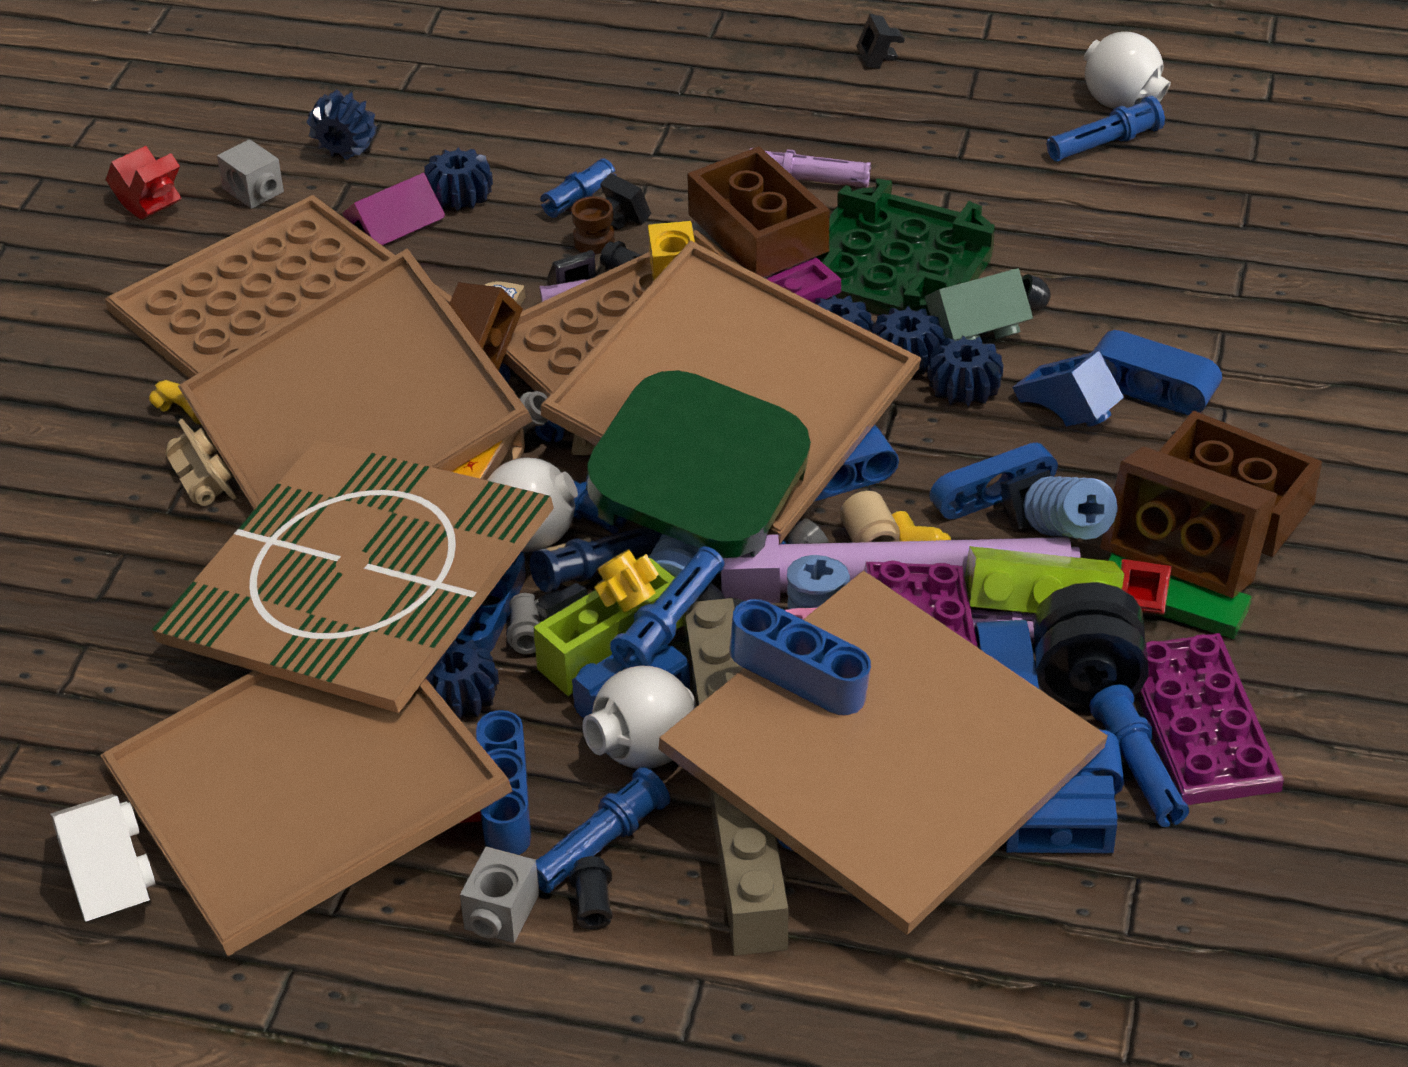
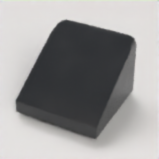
(572, 269)

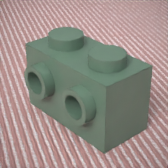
(982, 306)

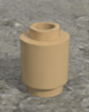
(868, 518)

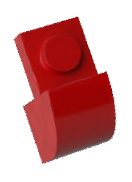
(144, 182)

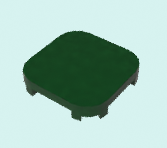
(903, 249)
(698, 463)

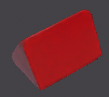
(1147, 584)

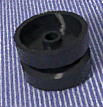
(1089, 641)

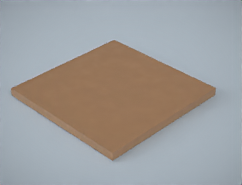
(749, 336)
(360, 369)
(910, 784)
(295, 794)

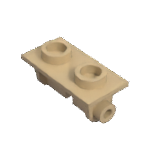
(198, 470)

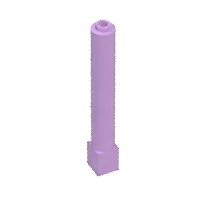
(766, 573)

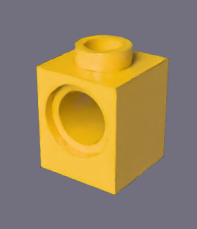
(666, 242)

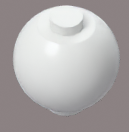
(1124, 70)
(546, 479)
(633, 714)

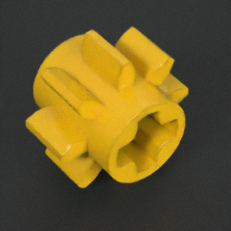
(626, 580)

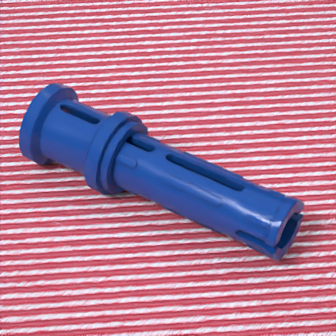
(1120, 125)
(656, 622)
(1118, 715)
(616, 816)

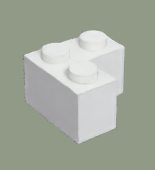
(102, 856)

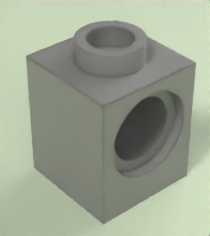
(250, 173)
(499, 894)

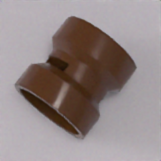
(593, 224)

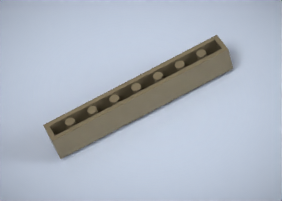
(745, 849)

